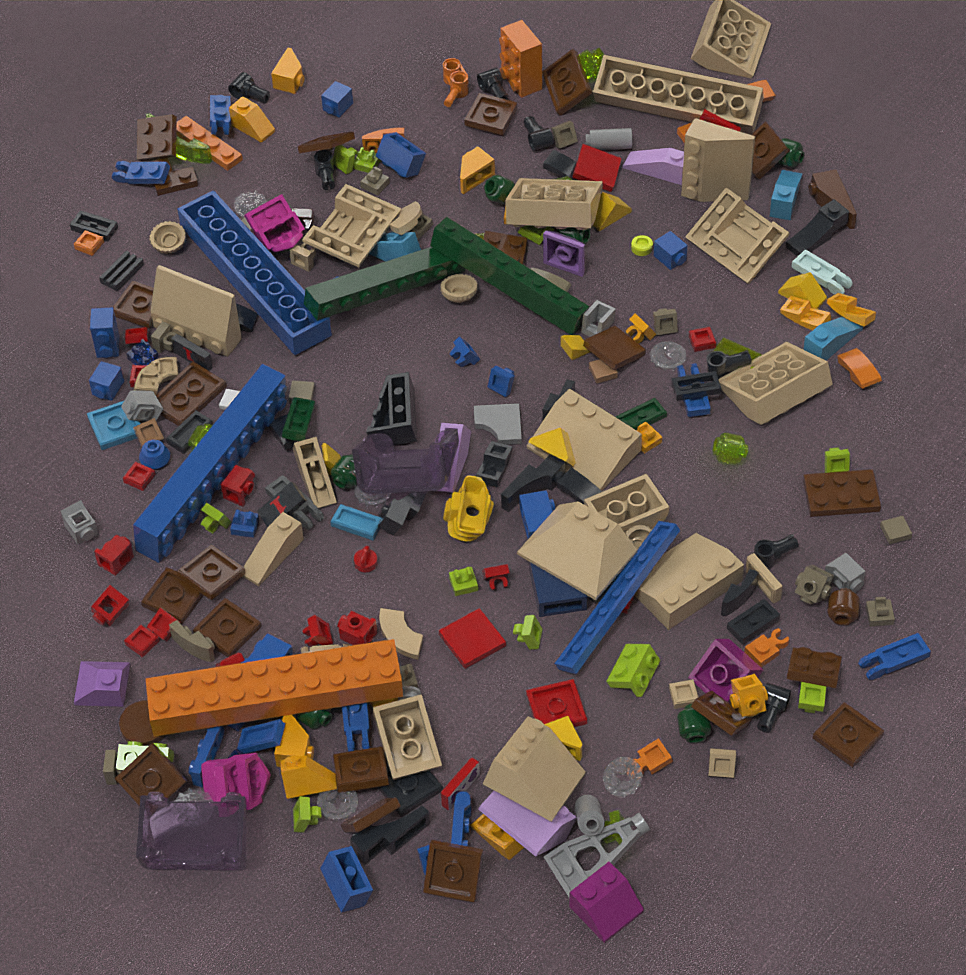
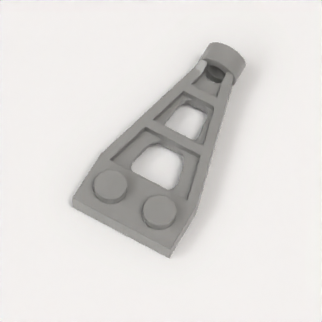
(564, 861)

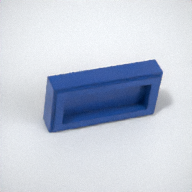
(261, 736)

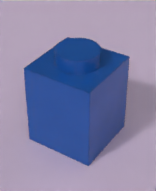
(337, 99)
(670, 250)
(106, 381)

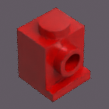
(238, 485)
(115, 554)
(109, 598)
(356, 628)

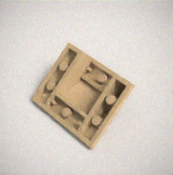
(353, 226)
(737, 236)
(579, 548)

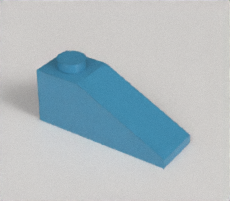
(785, 194)
(395, 245)
(830, 337)

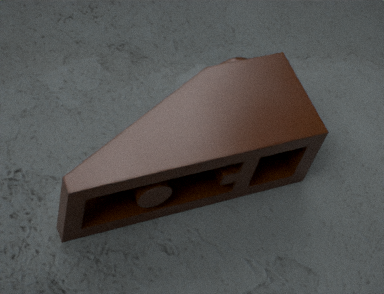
(827, 187)

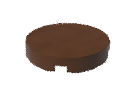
(136, 725)

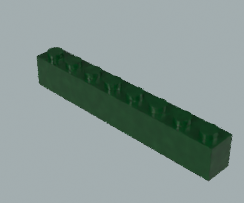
(509, 275)
(378, 282)

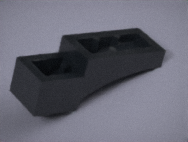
(819, 229)
(533, 480)
(397, 511)
(389, 836)

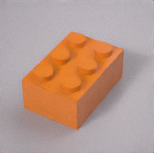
(521, 58)

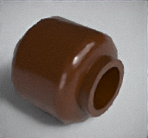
(843, 606)

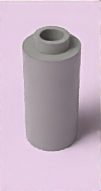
(609, 139)
(589, 815)

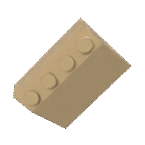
(731, 39)
(716, 161)
(553, 203)
(196, 311)
(776, 382)
(598, 439)
(688, 579)
(535, 770)

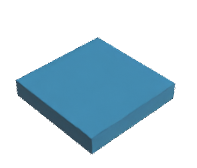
(112, 426)

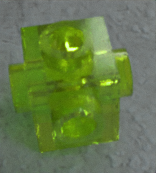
(591, 62)

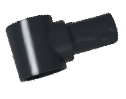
(492, 82)
(244, 85)
(537, 136)
(324, 168)
(725, 363)
(769, 551)
(777, 701)

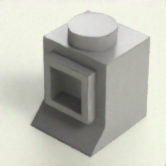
(599, 313)
(142, 406)
(82, 531)
(846, 573)

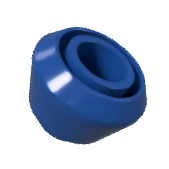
(154, 454)

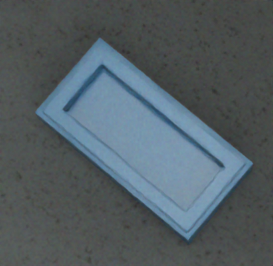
(356, 522)

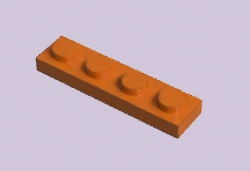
(220, 151)

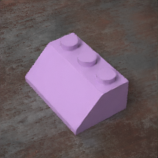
(527, 827)

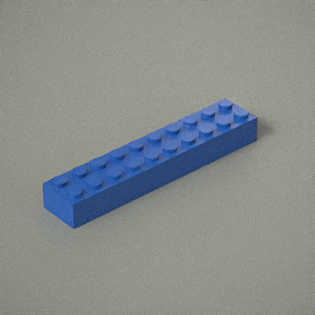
(253, 271)
(210, 464)

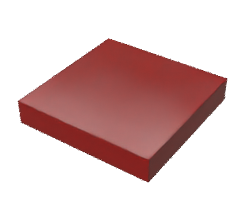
(597, 166)
(472, 638)
(555, 702)

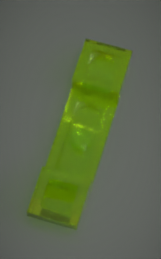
(193, 151)

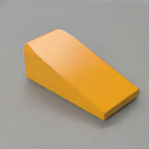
(496, 837)

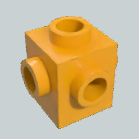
(748, 695)

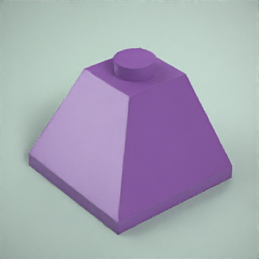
(563, 252)
(102, 683)

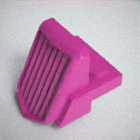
(275, 224)
(236, 774)

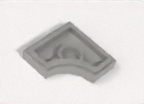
(501, 421)

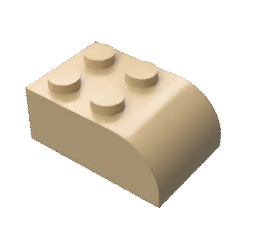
(631, 503)

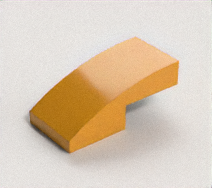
(847, 307)
(800, 312)

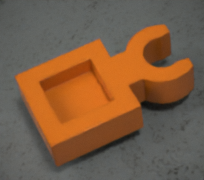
(766, 649)
(653, 757)

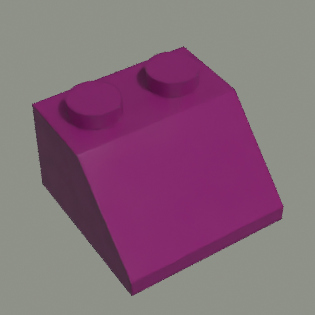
(720, 665)
(605, 902)

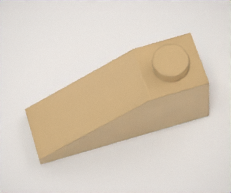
(314, 472)
(273, 548)

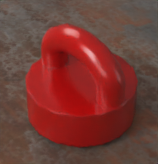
(365, 560)

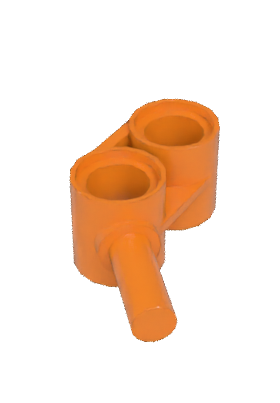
(457, 79)

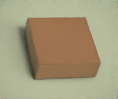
(601, 371)
(148, 431)

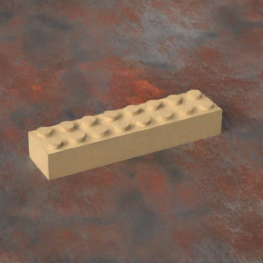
(676, 93)

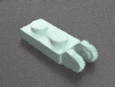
(822, 271)

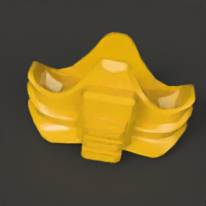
(471, 494)

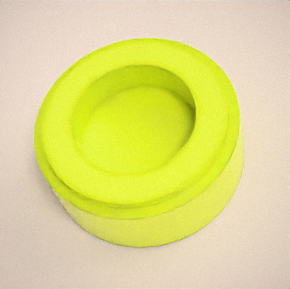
(642, 245)

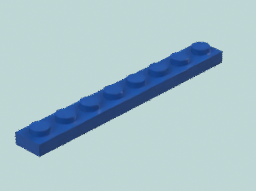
(617, 597)

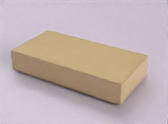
(766, 580)

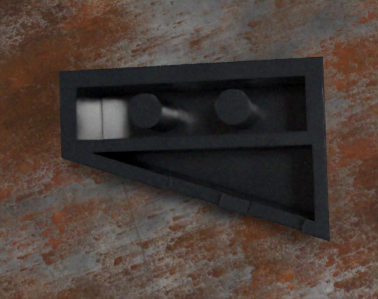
(396, 410)

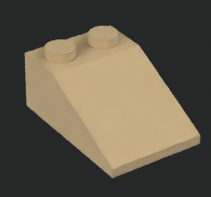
(406, 737)

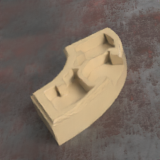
(407, 219)
(156, 373)
(394, 627)

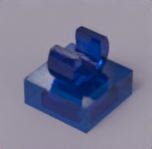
(142, 354)

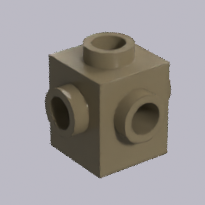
(813, 584)

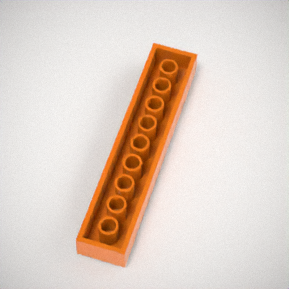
(273, 687)

